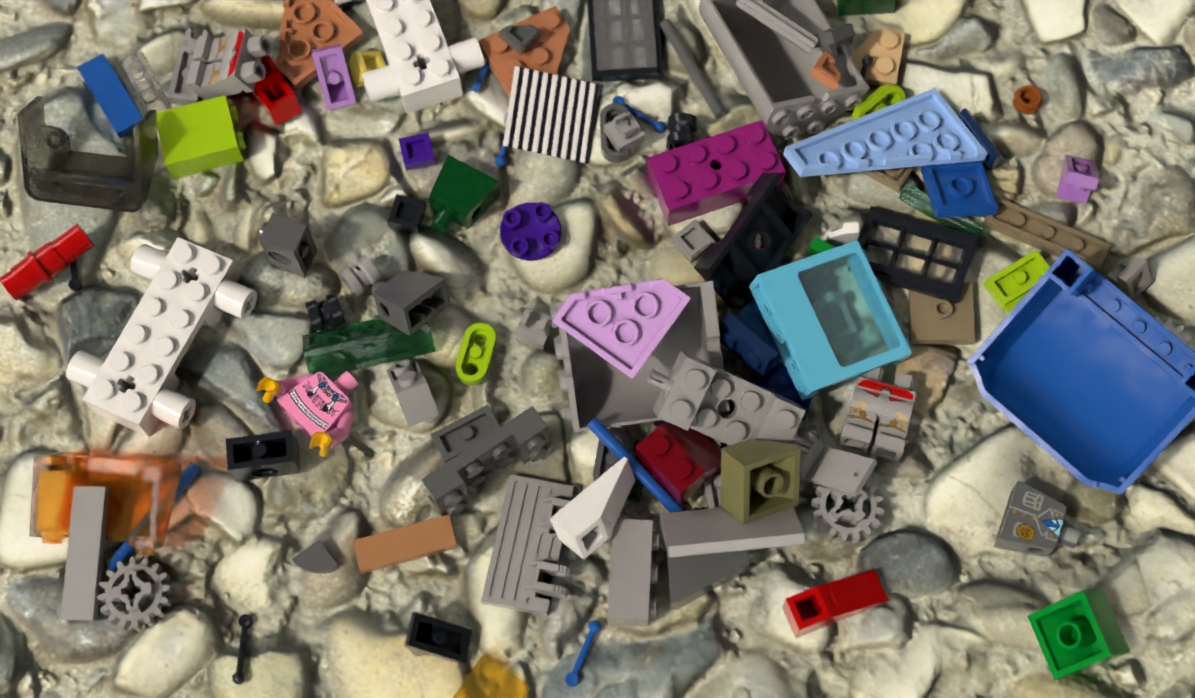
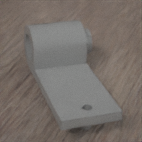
(832, 466)

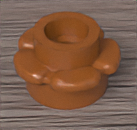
(1027, 93)

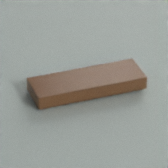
(405, 544)

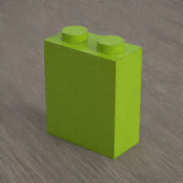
(200, 136)

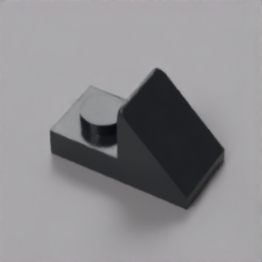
(437, 638)

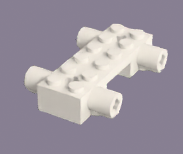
(417, 55)
(185, 292)

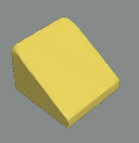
(363, 62)

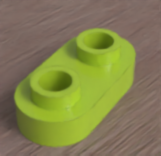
(877, 100)
(474, 355)

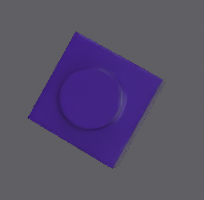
(416, 151)

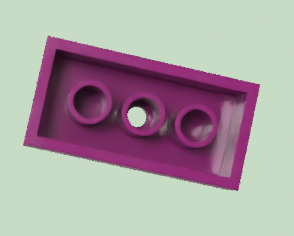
(712, 172)

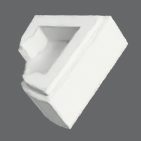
(842, 236)

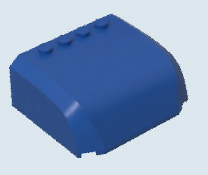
(1088, 375)

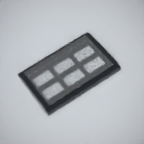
(624, 40)
(917, 253)

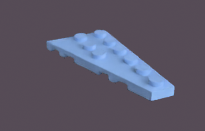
(898, 136)

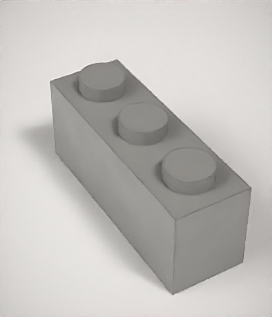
(632, 573)

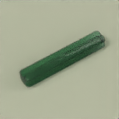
(922, 203)

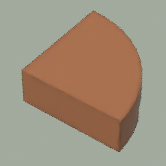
(826, 71)

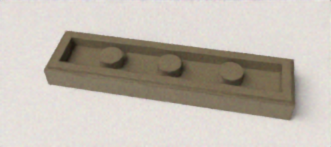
(1046, 233)

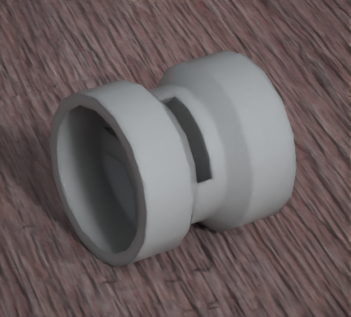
(360, 276)

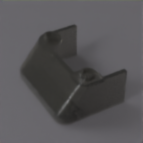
(84, 178)

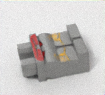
(227, 64)
(881, 403)

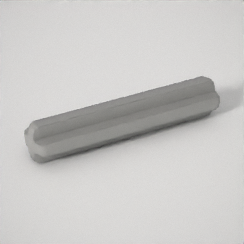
(779, 24)

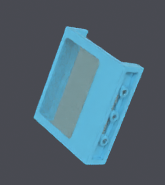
(829, 318)

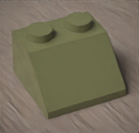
(759, 478)

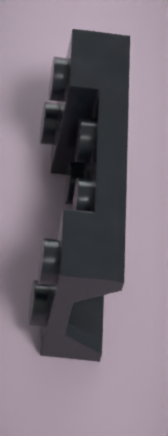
(736, 259)

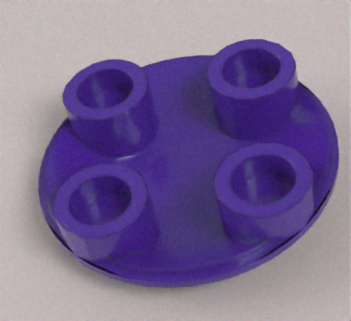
(530, 231)

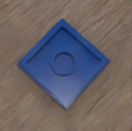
(959, 190)

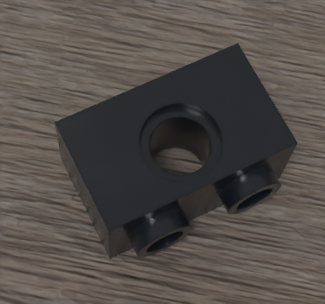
(263, 455)

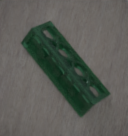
(362, 346)

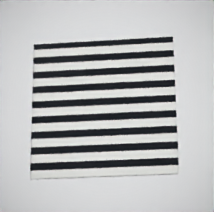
(551, 115)

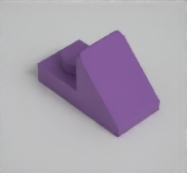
(333, 76)
(1077, 179)

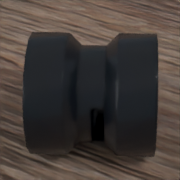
(682, 130)
(332, 310)

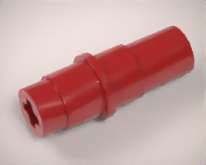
(46, 262)

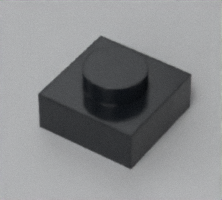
(407, 213)

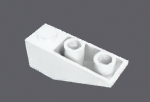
(593, 513)

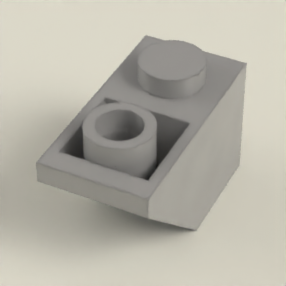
(412, 391)

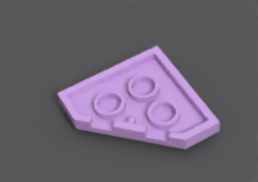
(622, 320)

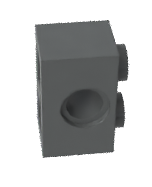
(288, 244)

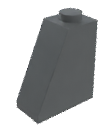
(699, 574)

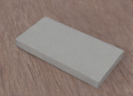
(719, 531)

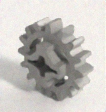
(854, 519)
(124, 584)

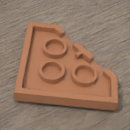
(308, 27)
(541, 56)

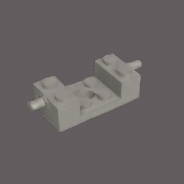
(697, 387)

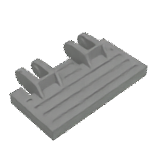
(527, 547)

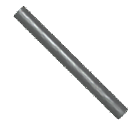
(692, 68)

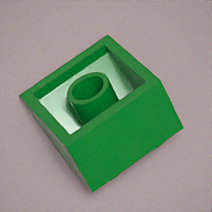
(1078, 633)

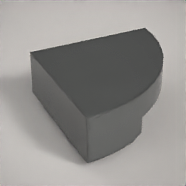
(520, 37)
(316, 559)

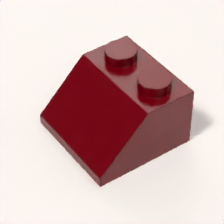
(679, 459)

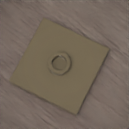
(940, 320)

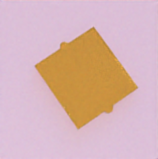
(491, 681)

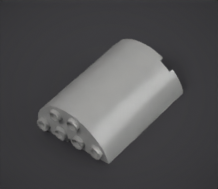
(778, 71)
(615, 398)

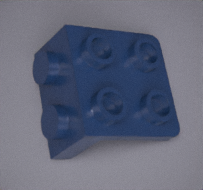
(750, 338)

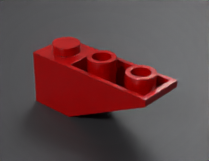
(833, 602)

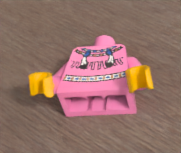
(315, 405)

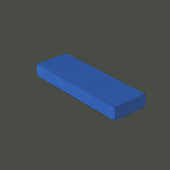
(110, 94)

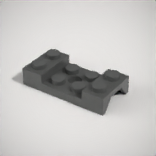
(522, 436)

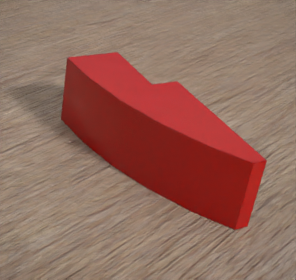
(276, 94)

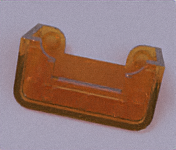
(138, 503)

